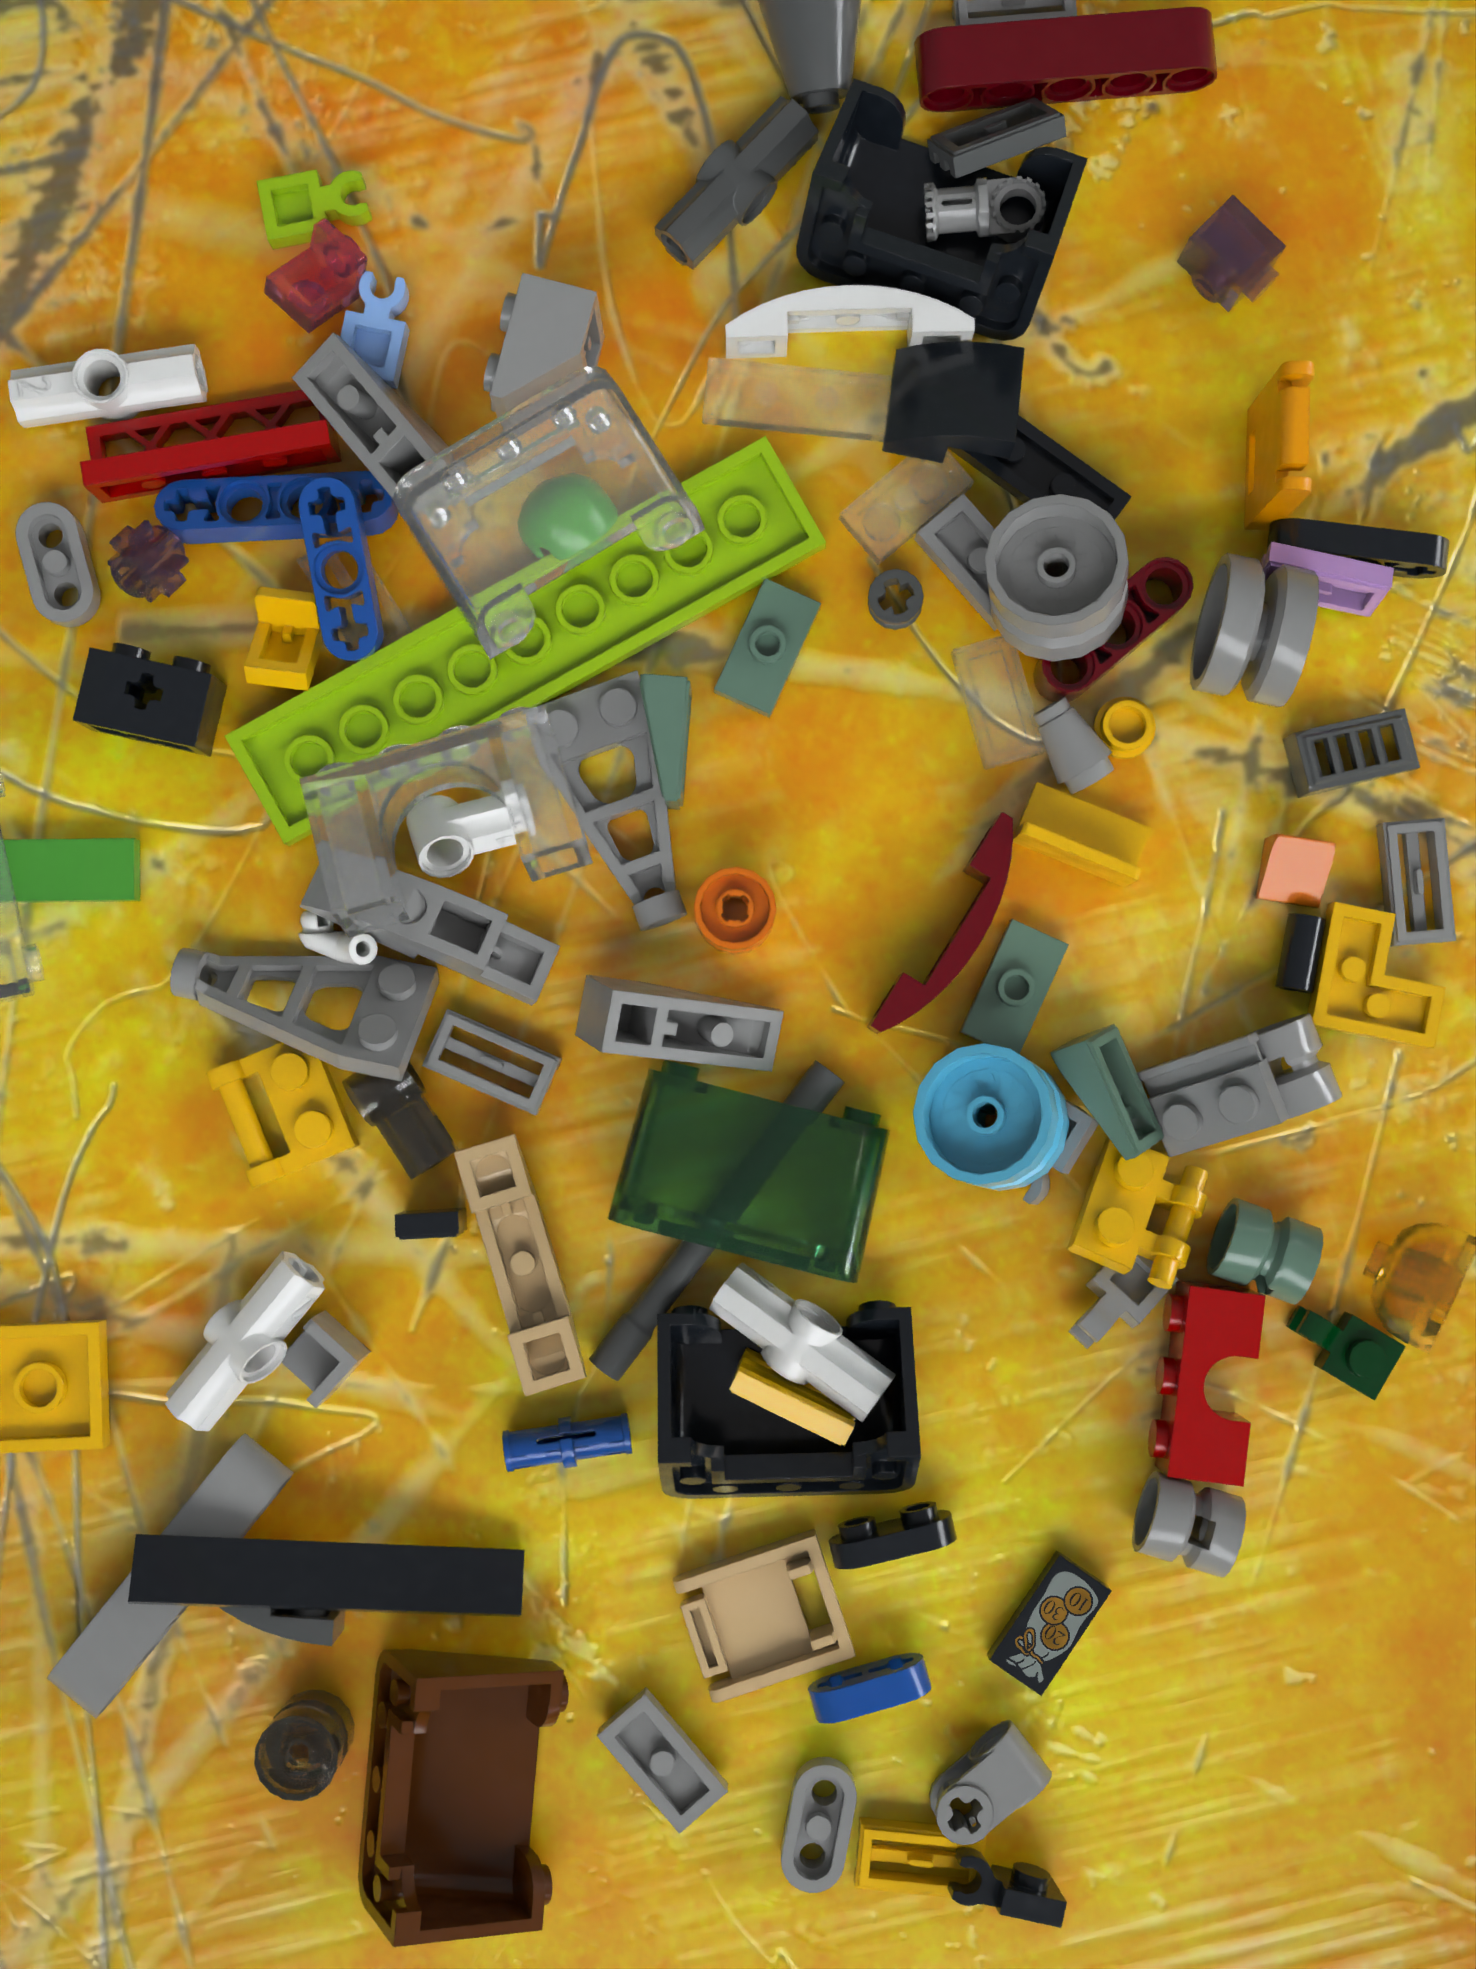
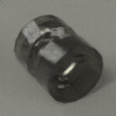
(304, 1745)

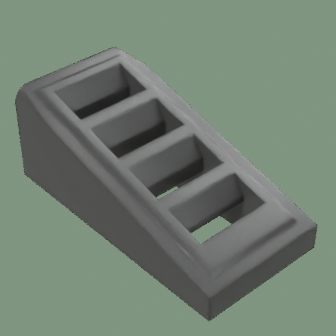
(1305, 763)

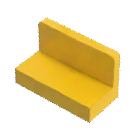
(1082, 835)

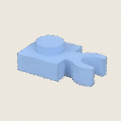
(375, 332)

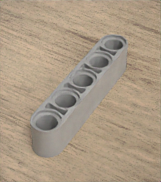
(127, 1633)

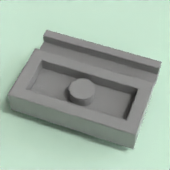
(1213, 1095)

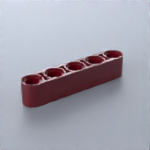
(1065, 59)

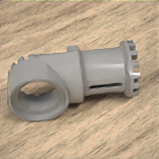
(979, 208)

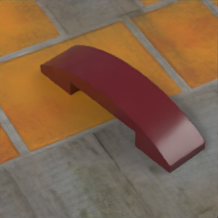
(989, 866)

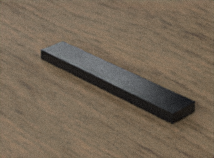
(326, 1576)

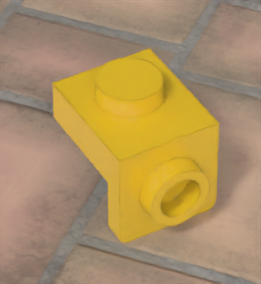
(285, 639)

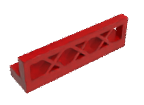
(239, 455)

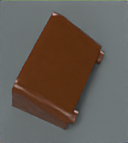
(455, 1795)

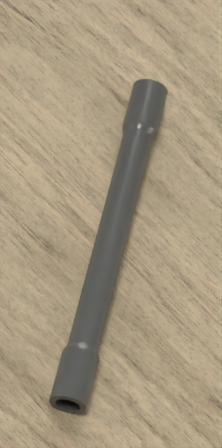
(637, 1325)

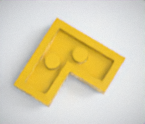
(1352, 985)

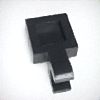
(1017, 1892)

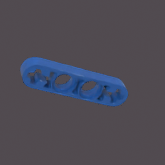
(275, 518)

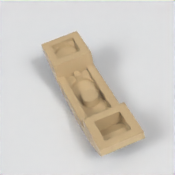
(522, 1264)

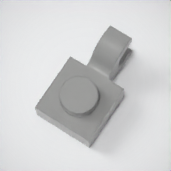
(1119, 1296)

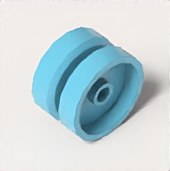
(953, 1112)

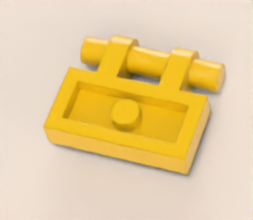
(1119, 1207)

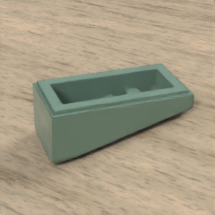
(668, 720)
(1110, 1089)

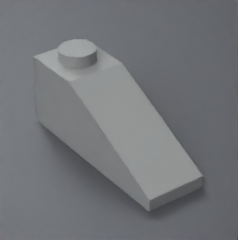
(367, 412)
(676, 1024)

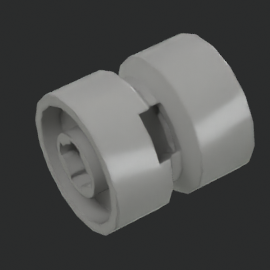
(1309, 1081)
(1167, 1518)

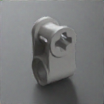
(996, 1779)

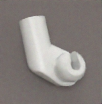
(320, 936)

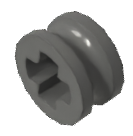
(913, 605)

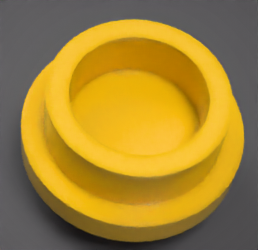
(1125, 727)

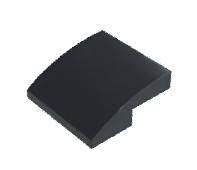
(954, 399)

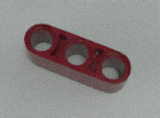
(1140, 622)

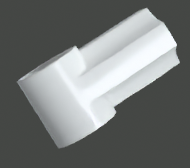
(452, 833)

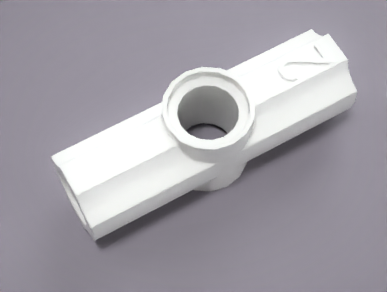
(72, 388)
(245, 1341)
(801, 1341)

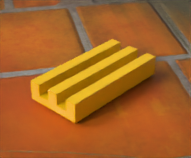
(795, 1402)
(907, 1833)

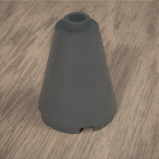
(814, 48)

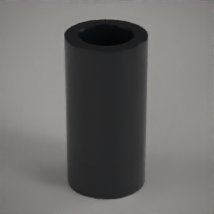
(1300, 953)

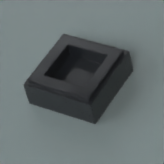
(430, 1223)

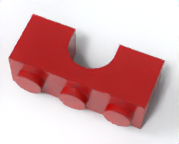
(1205, 1327)

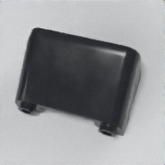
(870, 224)
(735, 1449)

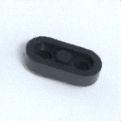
(868, 1543)

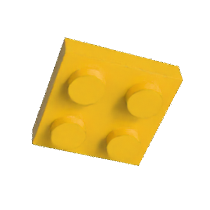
(54, 1386)

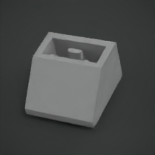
(547, 337)

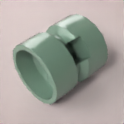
(1275, 1255)

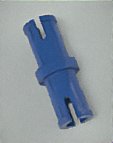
(567, 1442)

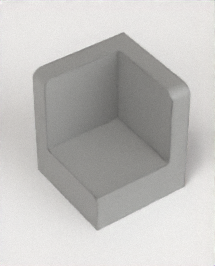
(324, 1356)

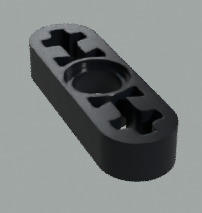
(1406, 551)

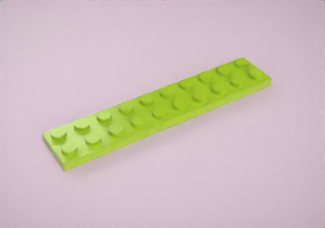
(580, 629)

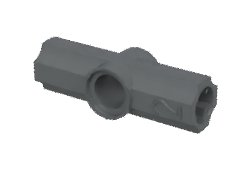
(737, 182)

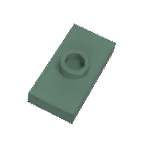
(767, 648)
(1014, 987)

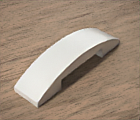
(844, 308)

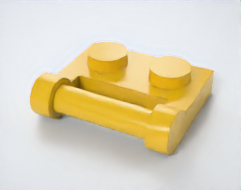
(302, 1102)

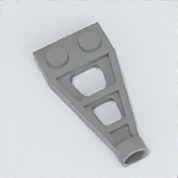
(592, 724)
(382, 1027)

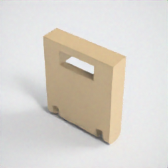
(754, 1618)

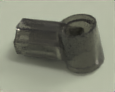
(402, 1118)

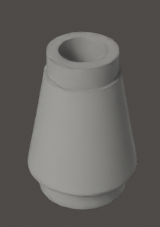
(1072, 746)

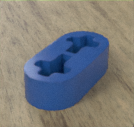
(869, 1688)

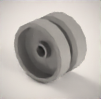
(1057, 577)
(1254, 630)

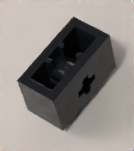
(114, 694)

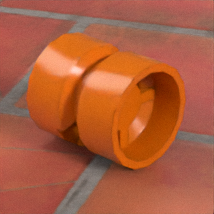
(735, 910)

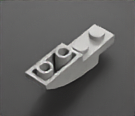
(458, 936)

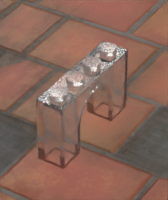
(362, 804)

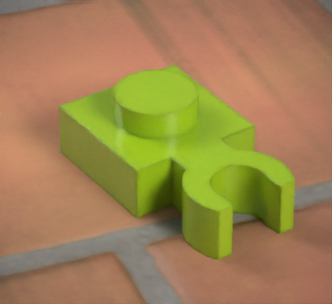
(299, 201)

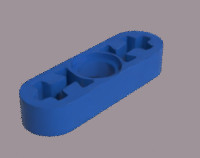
(346, 520)

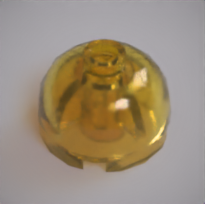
(1419, 1280)

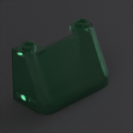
(751, 1174)

